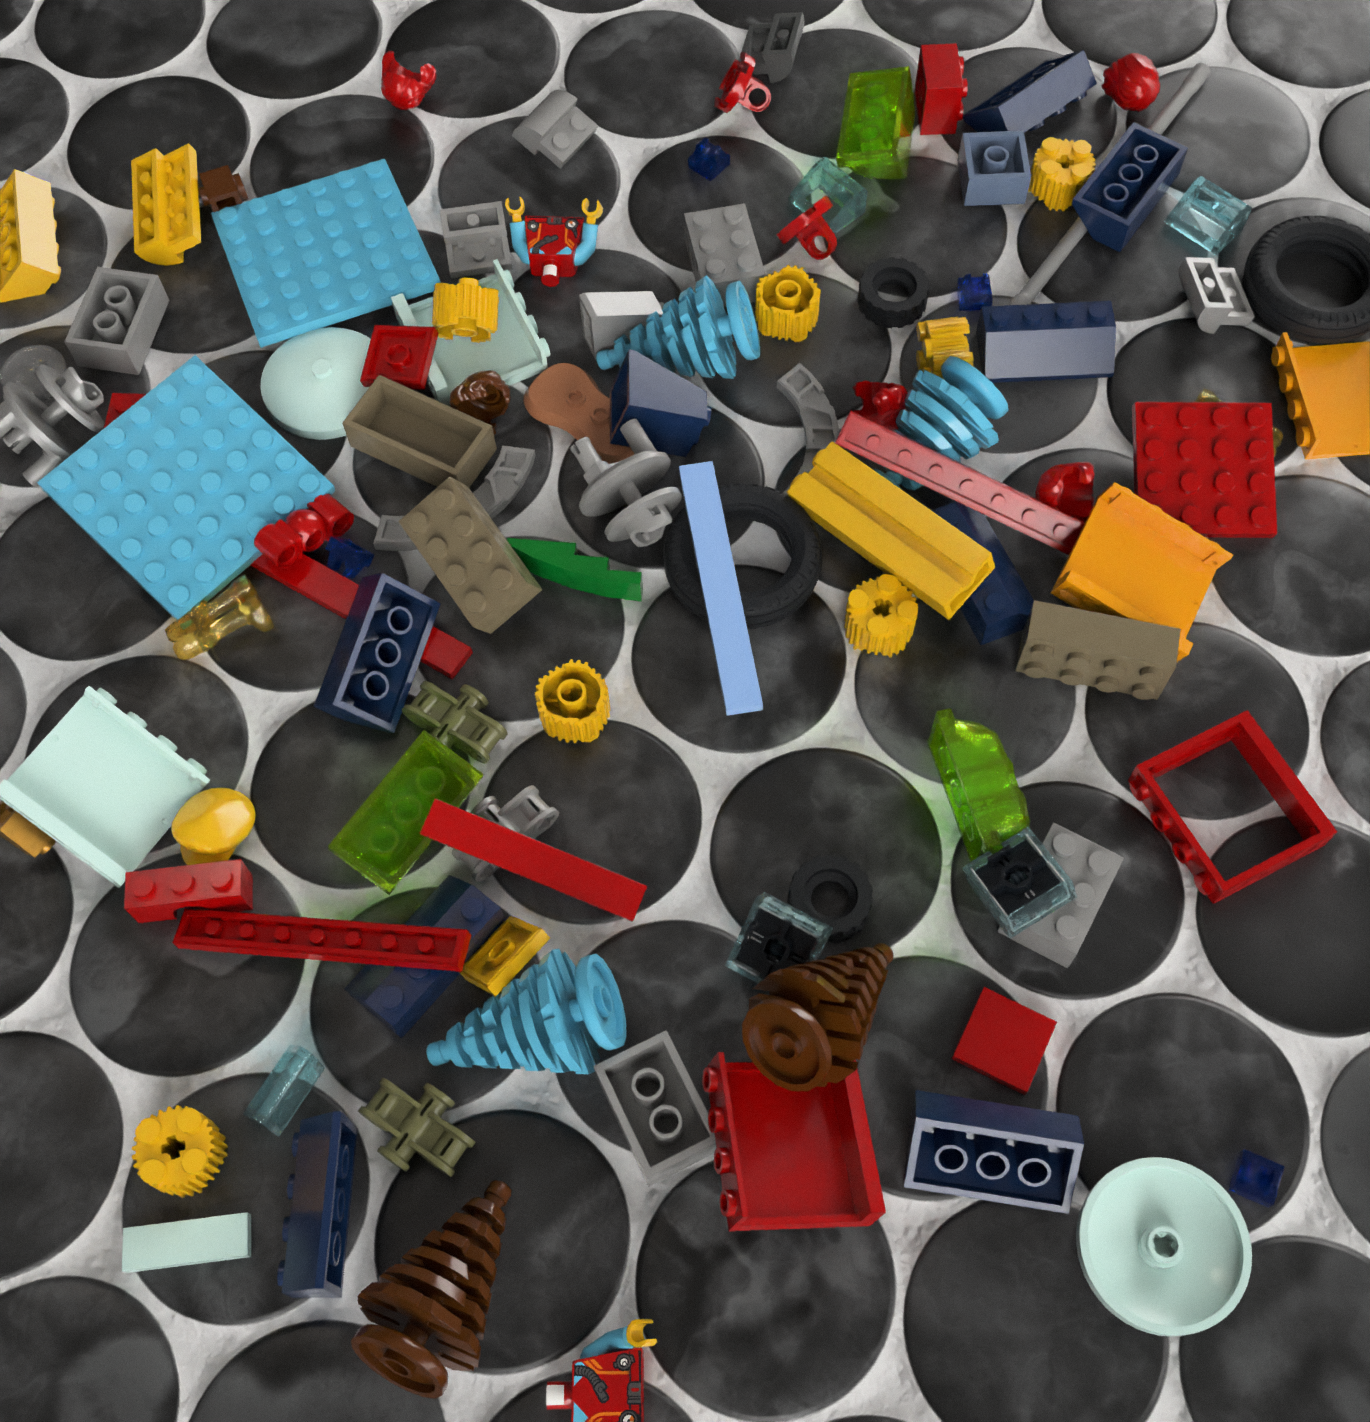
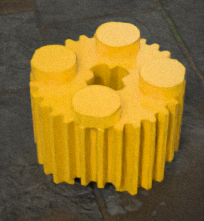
(1060, 171)
(787, 304)
(465, 310)
(940, 340)
(880, 616)
(573, 702)
(160, 1139)

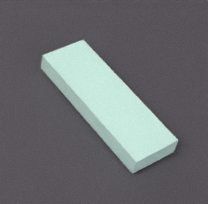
(186, 1242)

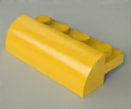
(165, 205)

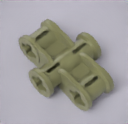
(456, 720)
(416, 1127)

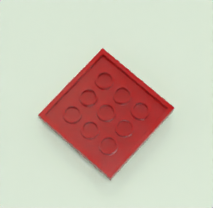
(1208, 465)

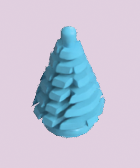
(694, 333)
(949, 414)
(542, 1020)

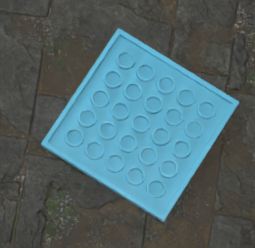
(324, 252)
(184, 487)

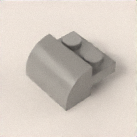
(555, 128)
(475, 238)
(1214, 294)

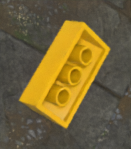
(27, 238)

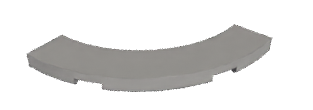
(813, 409)
(494, 495)

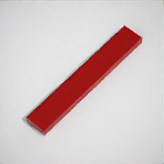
(533, 860)

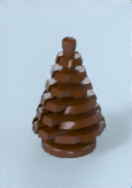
(815, 1017)
(435, 1300)

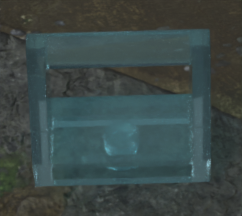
(837, 186)
(1214, 205)
(284, 1089)

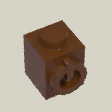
(221, 188)

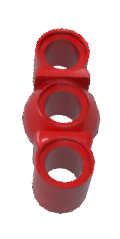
(303, 530)

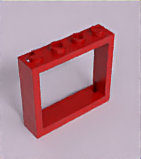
(1272, 772)

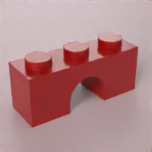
(215, 885)

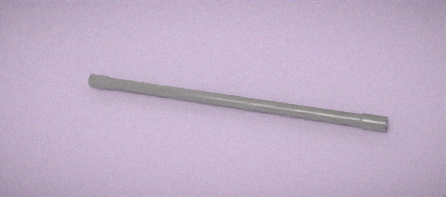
(1189, 86)

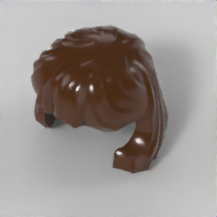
(482, 396)

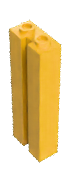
(892, 529)

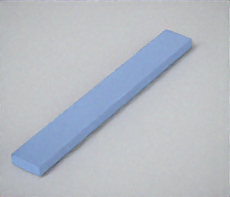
(720, 589)

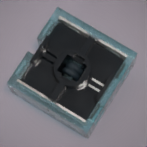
(1020, 882)
(776, 938)

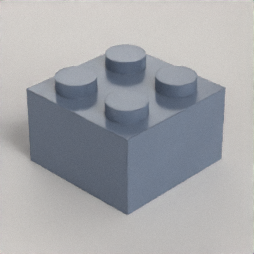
(994, 168)

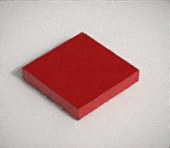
(400, 355)
(1004, 1040)

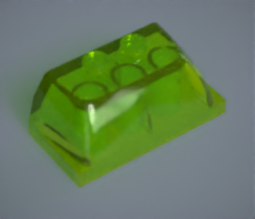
(877, 124)
(977, 783)
(384, 833)

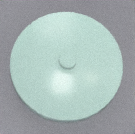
(315, 381)
(1164, 1247)

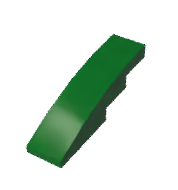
(585, 573)

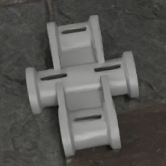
(522, 814)

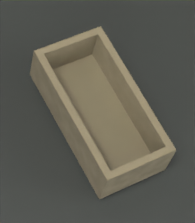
(419, 434)
(470, 555)
(1097, 650)

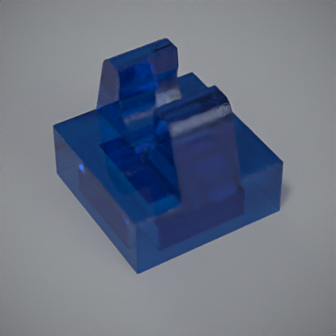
(708, 159)
(974, 292)
(353, 555)
(1256, 1178)

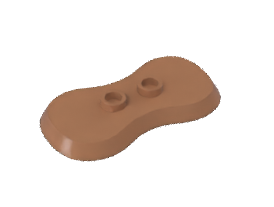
(572, 401)

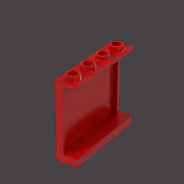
(791, 1153)

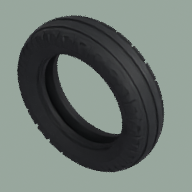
(1286, 312)
(767, 507)

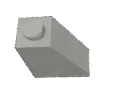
(612, 314)

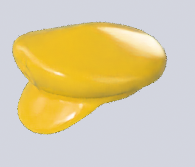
(213, 825)

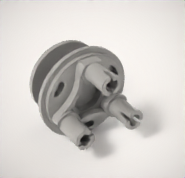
(43, 423)
(625, 483)

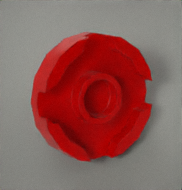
(738, 85)
(810, 225)

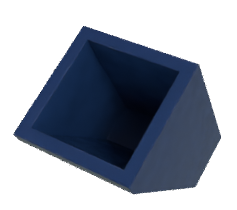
(661, 401)

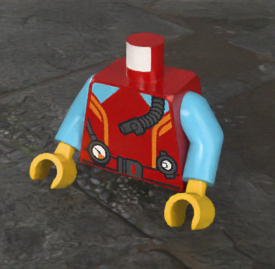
(554, 244)
(606, 1378)

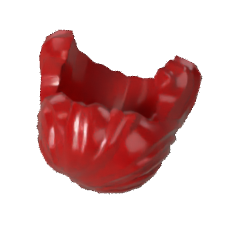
(1132, 82)
(403, 87)
(881, 401)
(1068, 488)

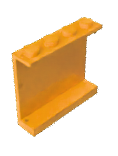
(1326, 396)
(1139, 564)

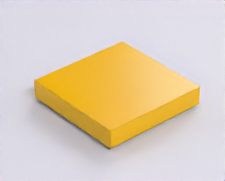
(504, 955)

